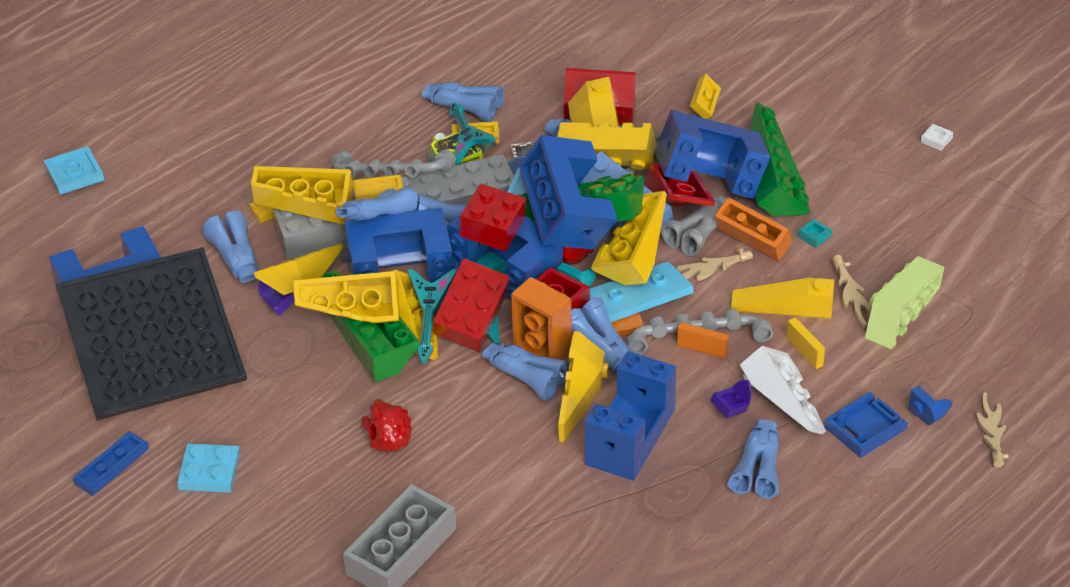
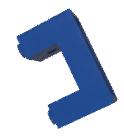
(712, 149)
(552, 180)
(400, 241)
(136, 247)
(524, 257)
(626, 432)

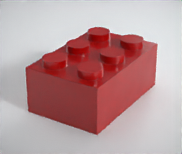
(471, 305)

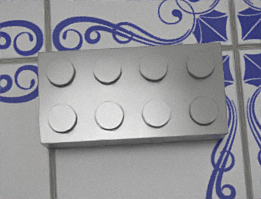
(400, 539)

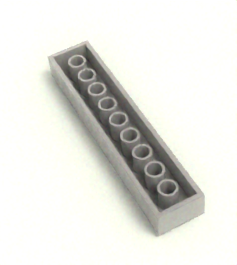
(455, 186)

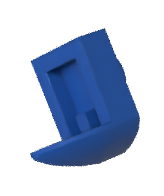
(926, 407)

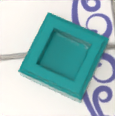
(814, 233)

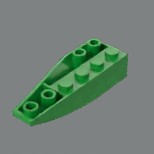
(781, 187)
(624, 193)
(378, 346)

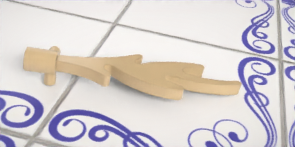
(710, 265)
(852, 290)
(990, 427)

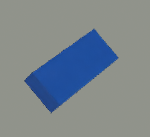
(110, 463)

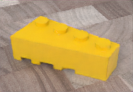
(622, 144)
(303, 190)

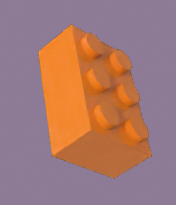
(541, 320)

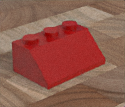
(622, 84)

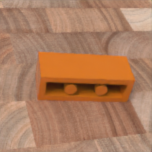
(753, 229)

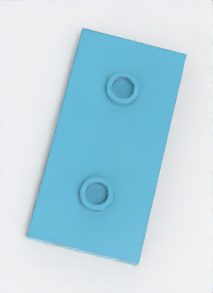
(661, 287)

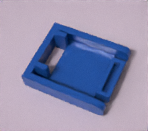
(869, 424)

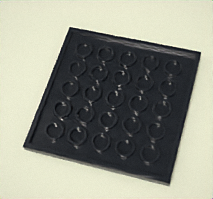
(150, 333)

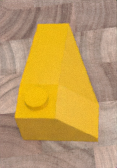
(594, 104)
(634, 248)
(305, 267)
(358, 297)
(796, 298)
(411, 311)
(582, 382)

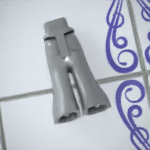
(693, 229)

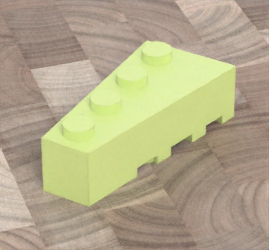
(902, 300)

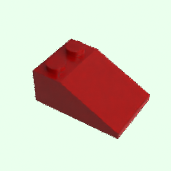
(678, 191)

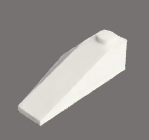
(779, 379)

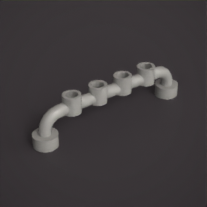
(343, 160)
(760, 329)

